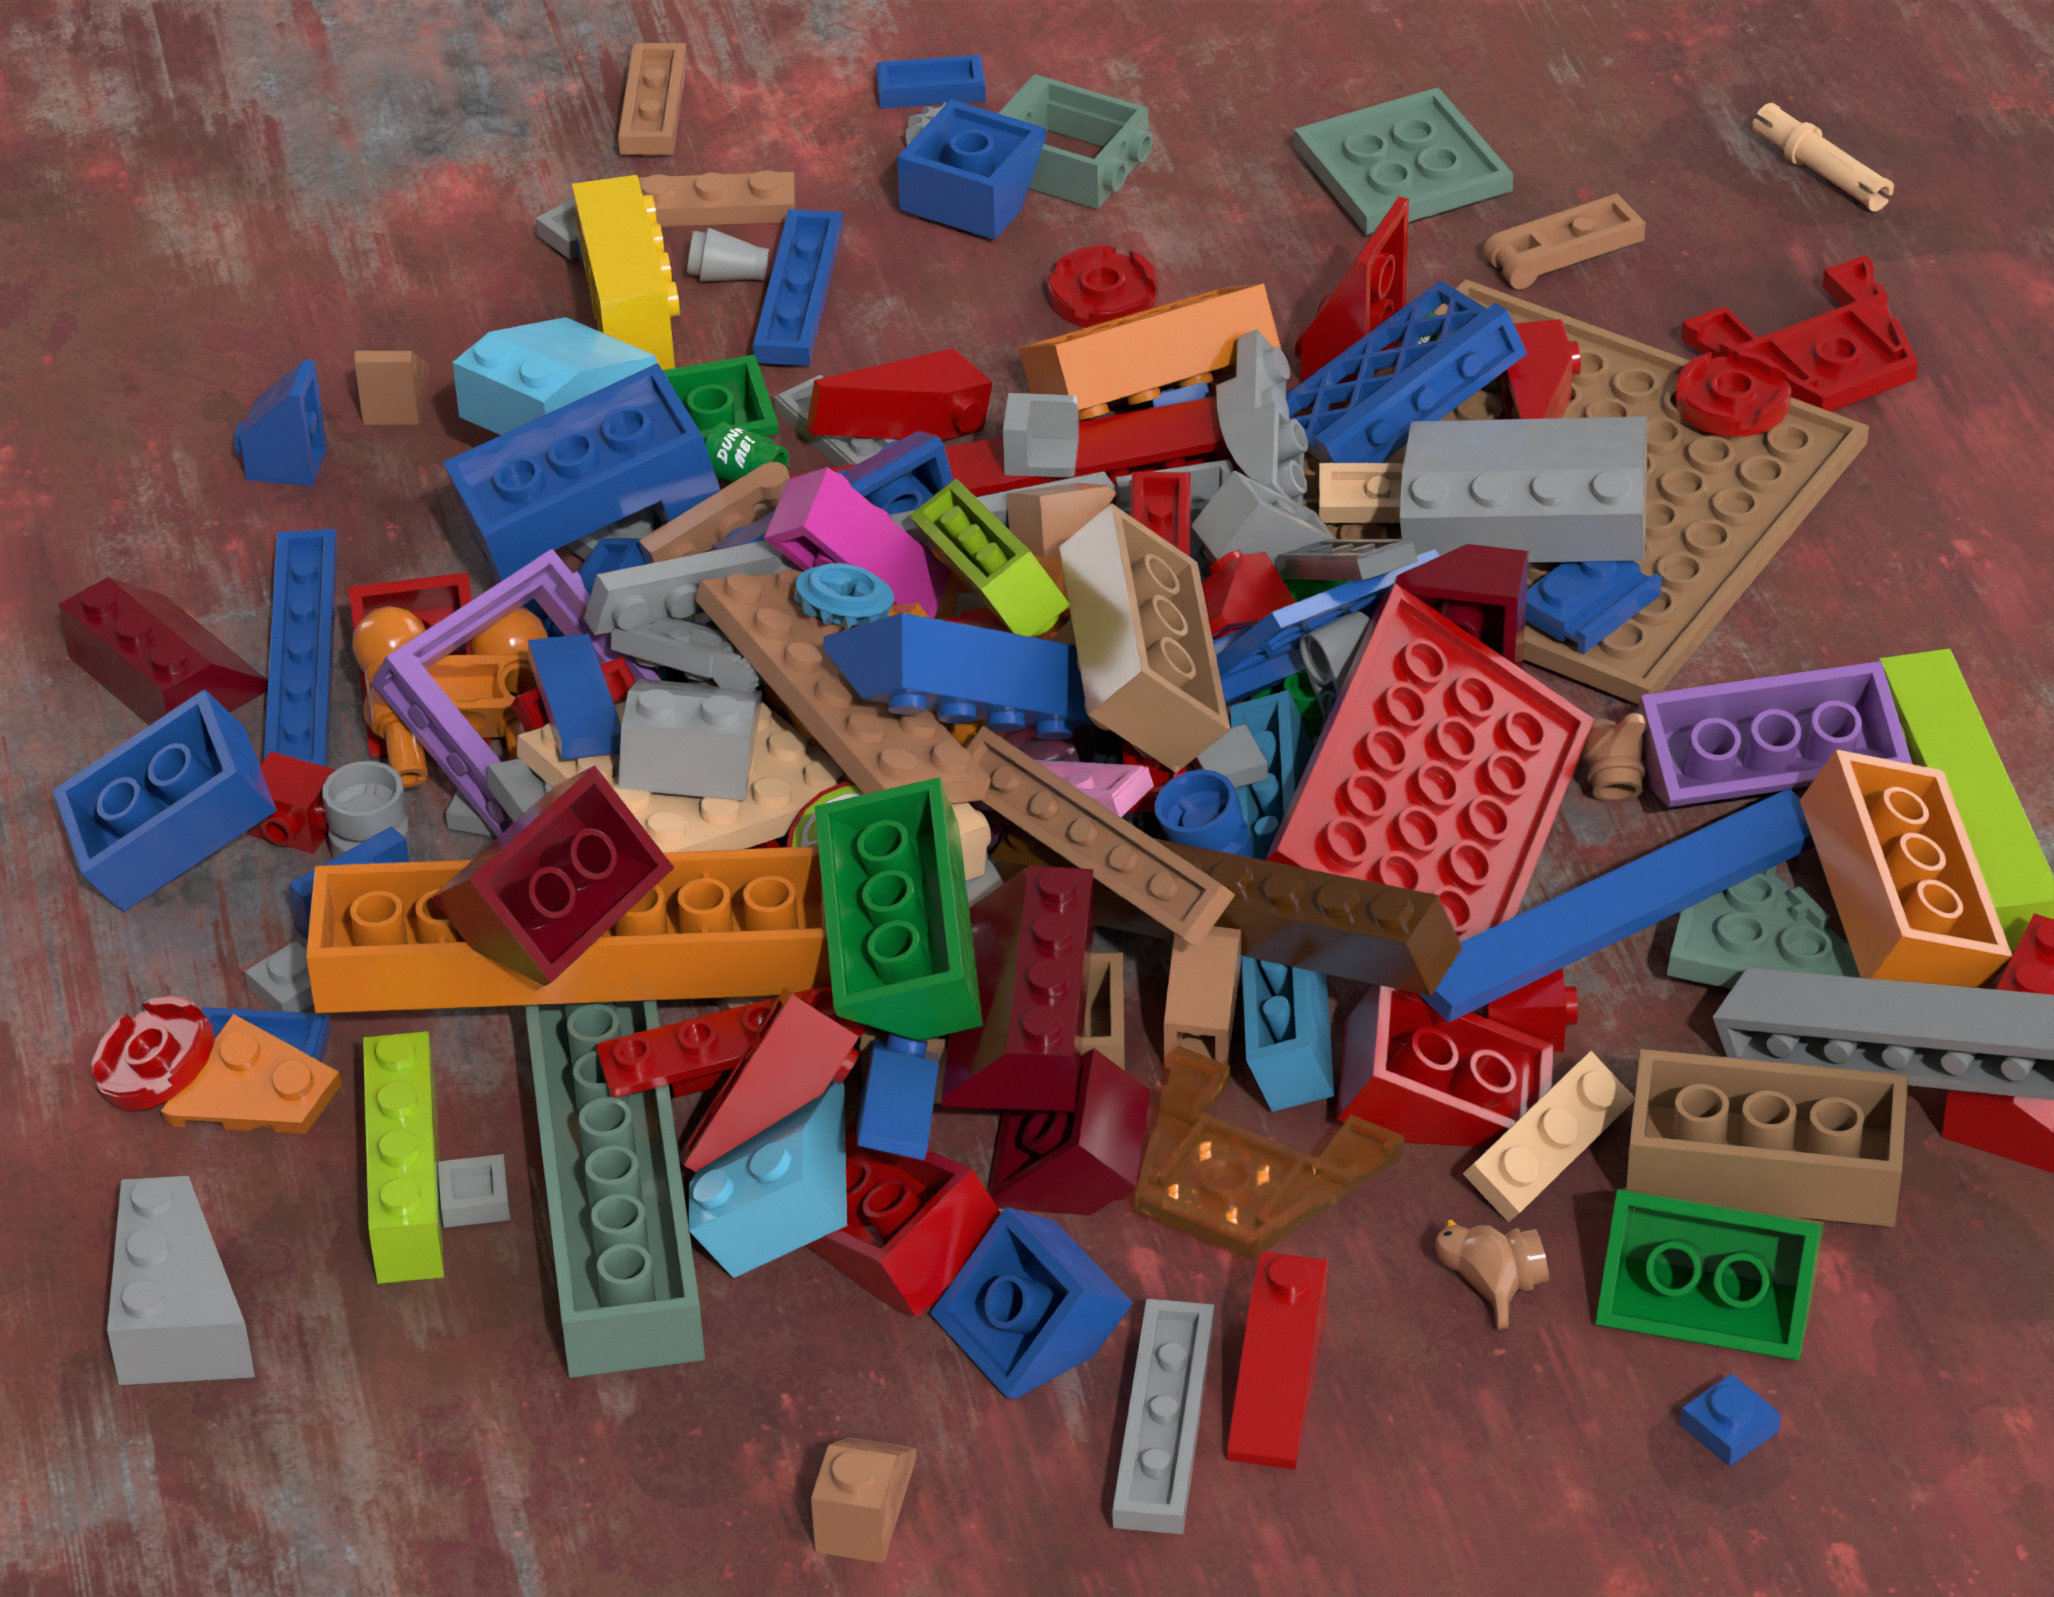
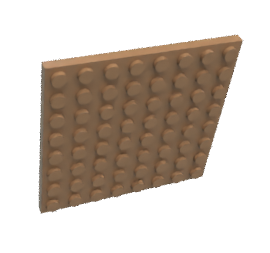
(1711, 500)

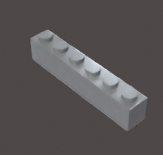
(1919, 1030)

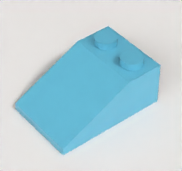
(538, 369)
(775, 1188)

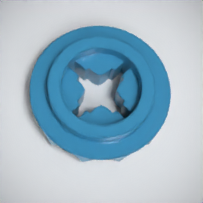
(843, 594)

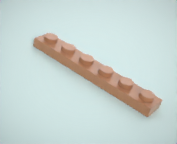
(1099, 840)

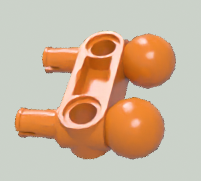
(474, 683)

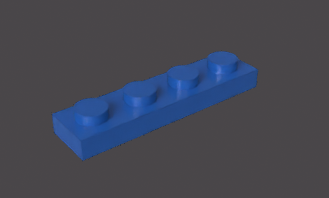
(798, 287)

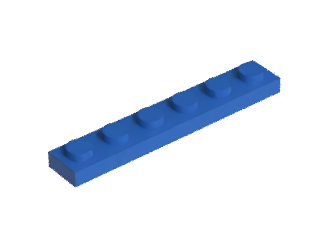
(302, 645)

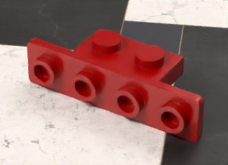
(695, 1051)

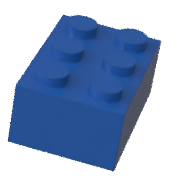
(164, 800)

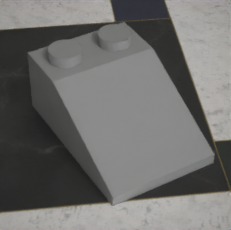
(688, 739)

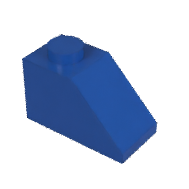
(285, 431)

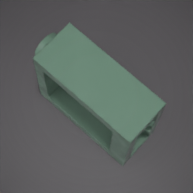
(1088, 117)

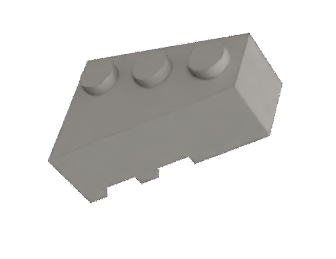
(170, 1291)

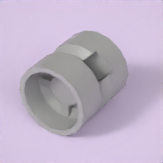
(363, 802)

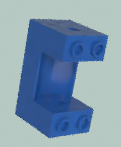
(581, 472)

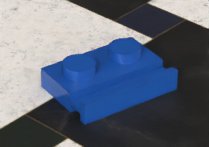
(1589, 599)

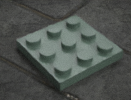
(1406, 150)

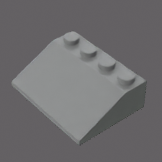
(1528, 486)

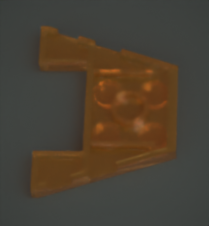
(1239, 1184)

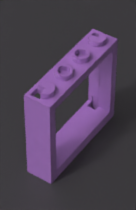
(435, 717)

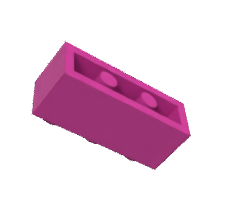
(830, 522)

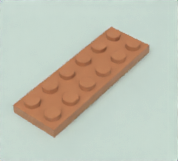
(860, 734)

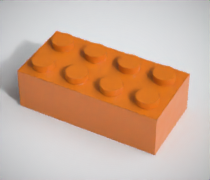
(1149, 349)
(1903, 873)

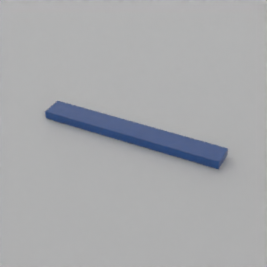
(1622, 903)

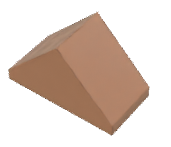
(391, 386)
(1053, 514)

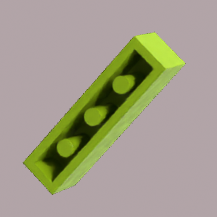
(990, 561)
(402, 1158)

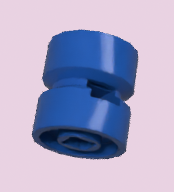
(1203, 812)

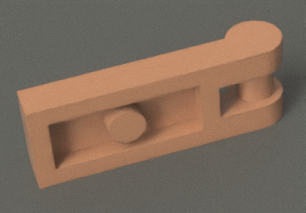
(1564, 239)
(718, 515)

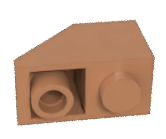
(1204, 996)

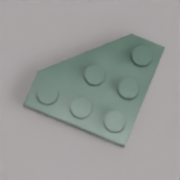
(1757, 927)

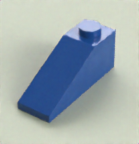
(897, 1097)

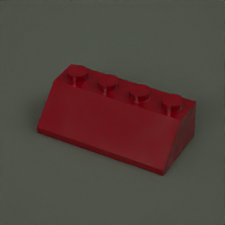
(1033, 994)

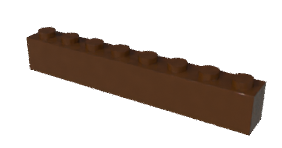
(1290, 915)

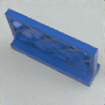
(1436, 382)
(1270, 650)

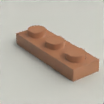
(652, 99)
(721, 198)

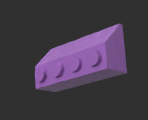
(1765, 732)

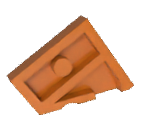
(255, 1084)

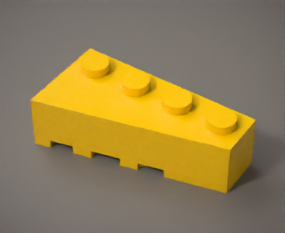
(626, 265)

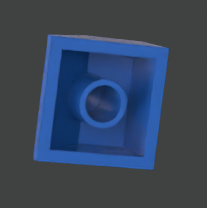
(969, 168)
(1029, 1304)

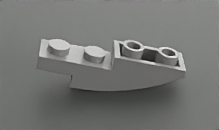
(1257, 419)

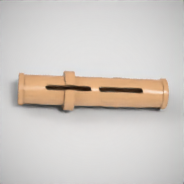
(1806, 146)

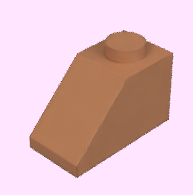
(860, 1497)

